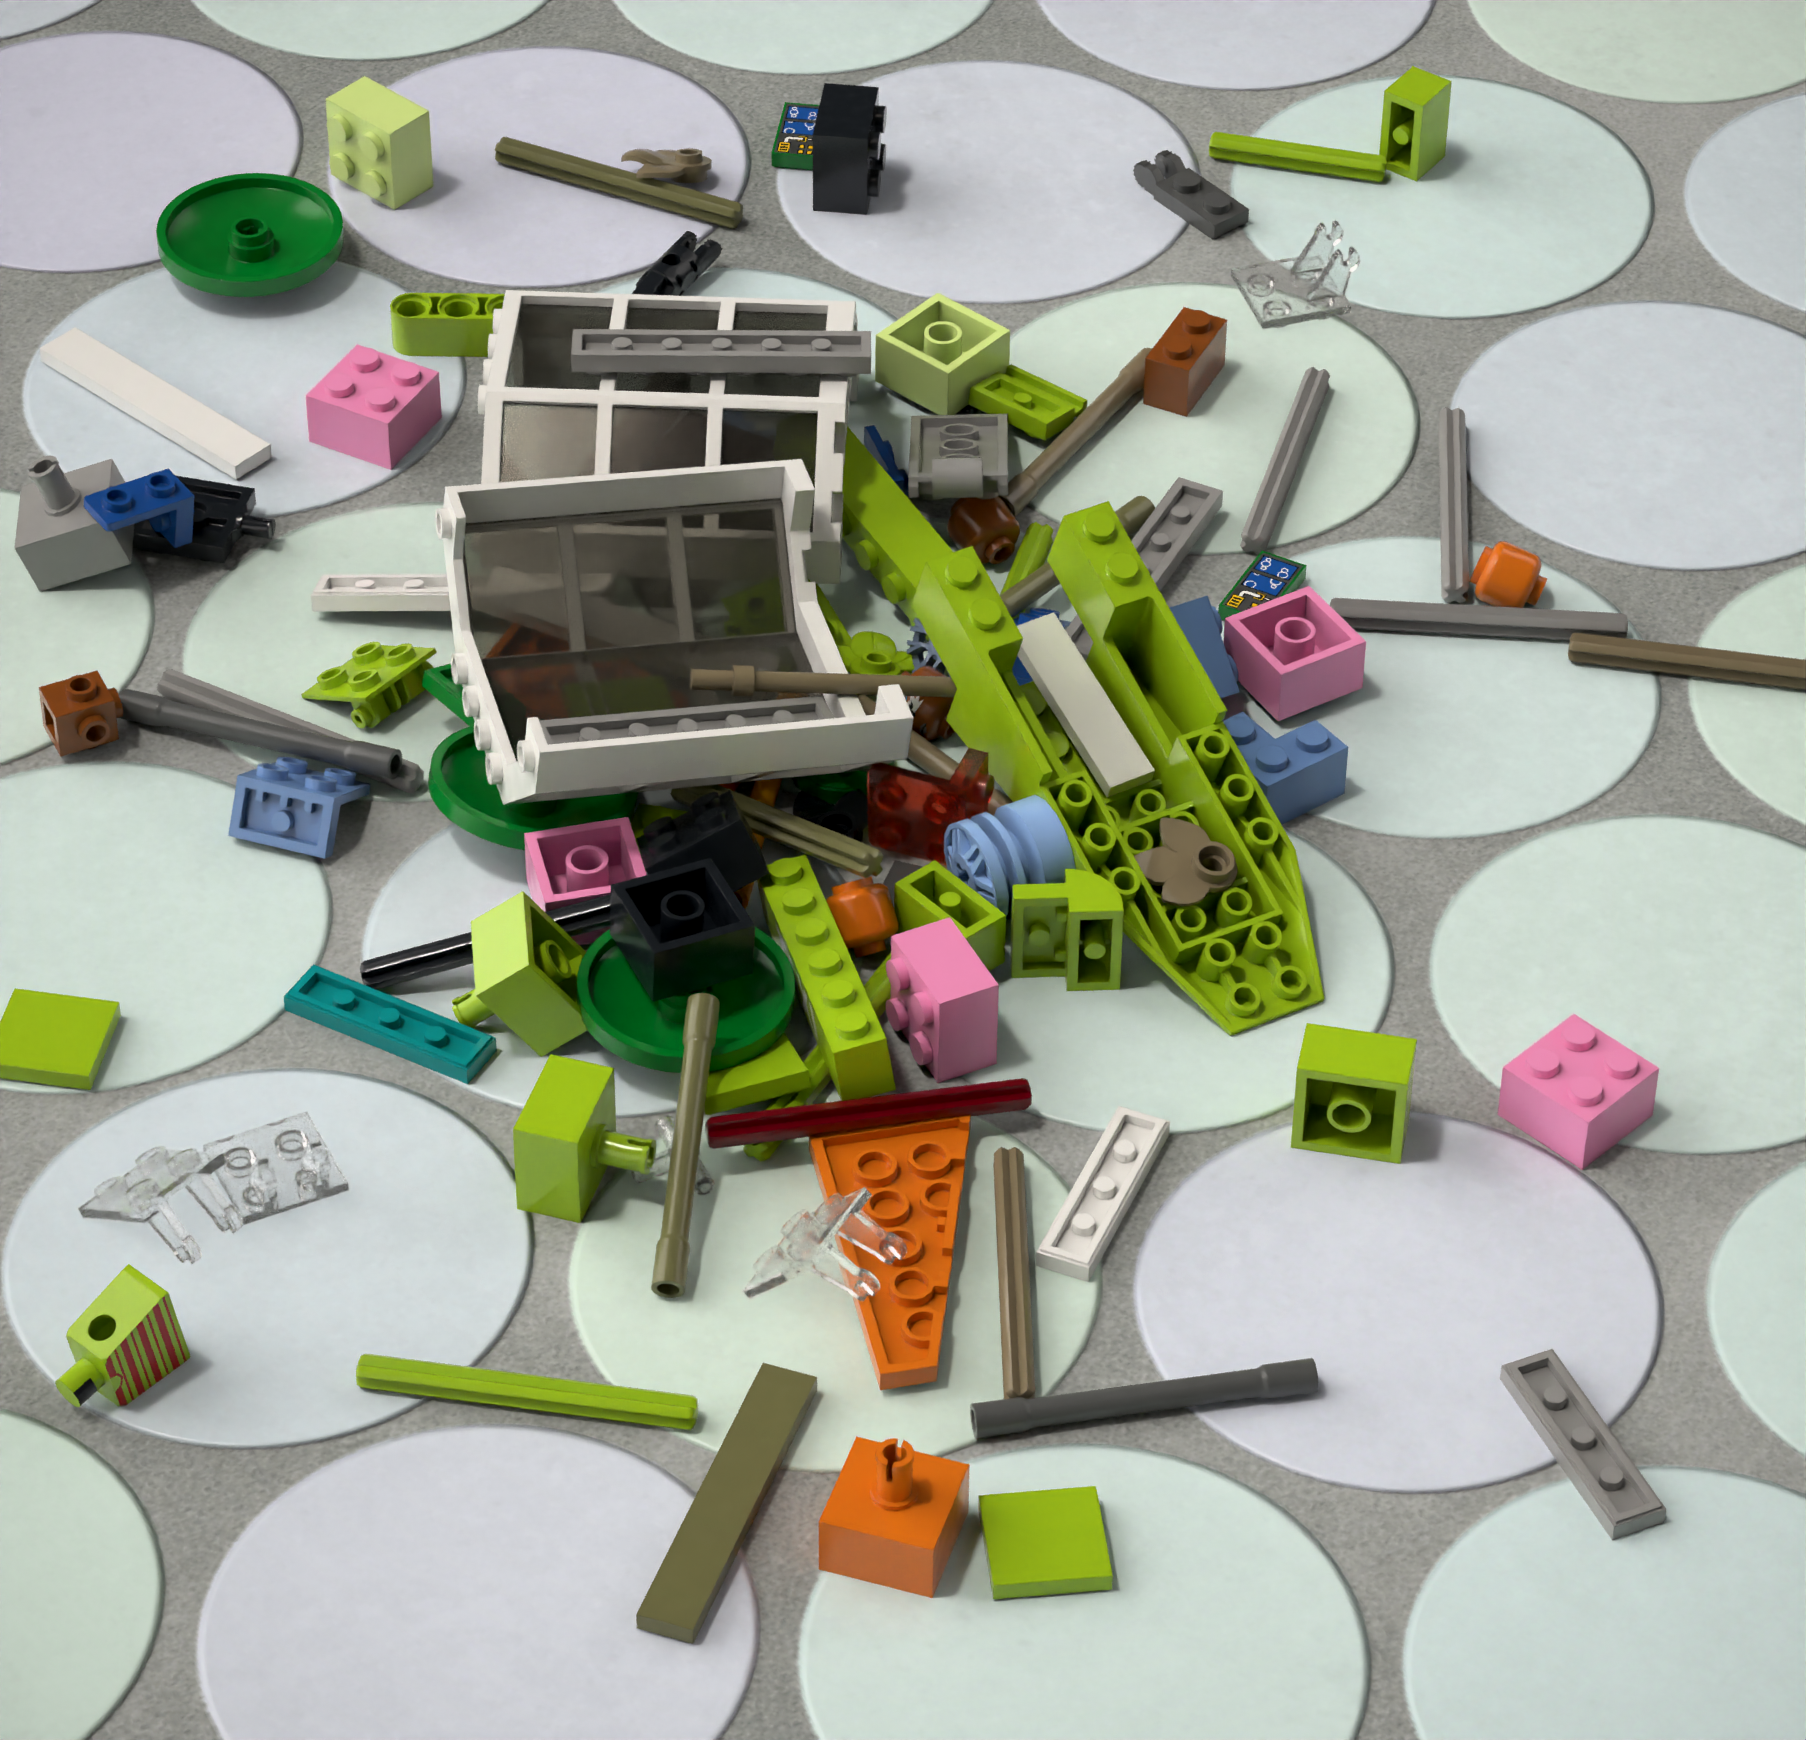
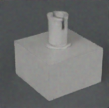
(56, 532)

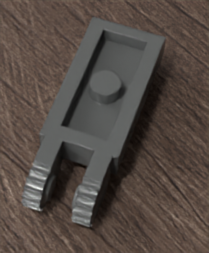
(1190, 195)

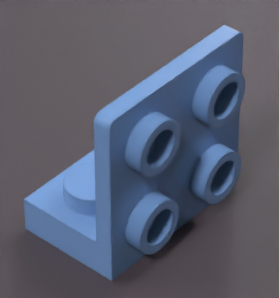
(292, 805)

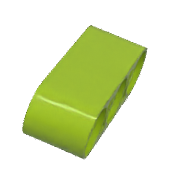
(443, 323)

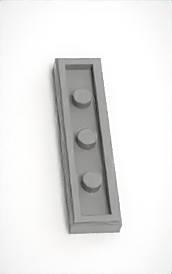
(1582, 1444)

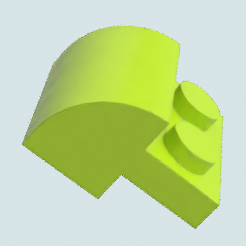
(1068, 931)

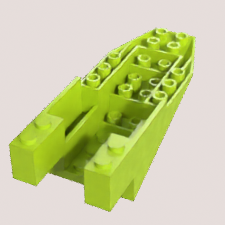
(1237, 951)

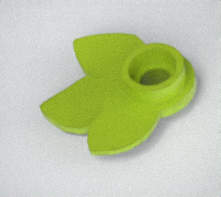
(874, 654)

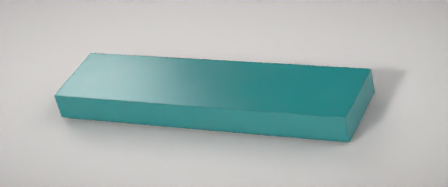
(390, 1024)

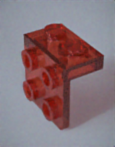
(914, 809)

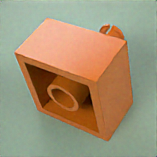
(894, 1516)

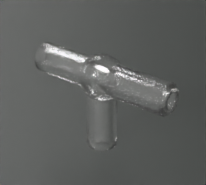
(665, 1127)

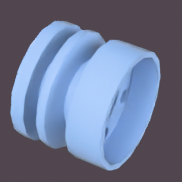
(1012, 847)

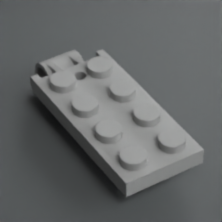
(958, 456)

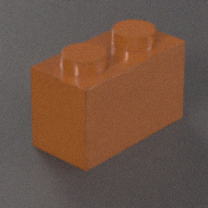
(1185, 361)

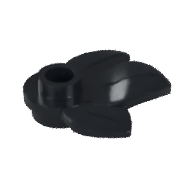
(846, 817)

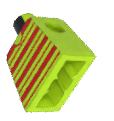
(123, 1342)

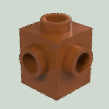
(80, 713)

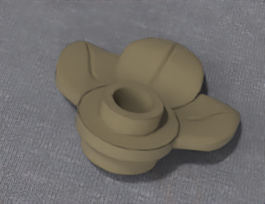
(680, 165)
(1184, 864)

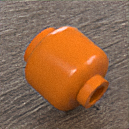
(1508, 576)
(863, 915)

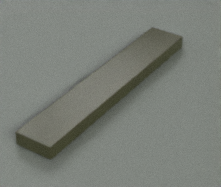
(726, 1503)

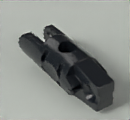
(678, 267)

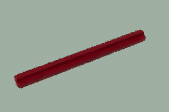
(867, 1112)

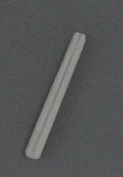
(1285, 461)
(1453, 505)
(1477, 619)
(197, 693)

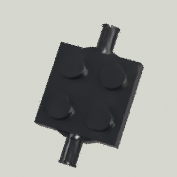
(218, 522)

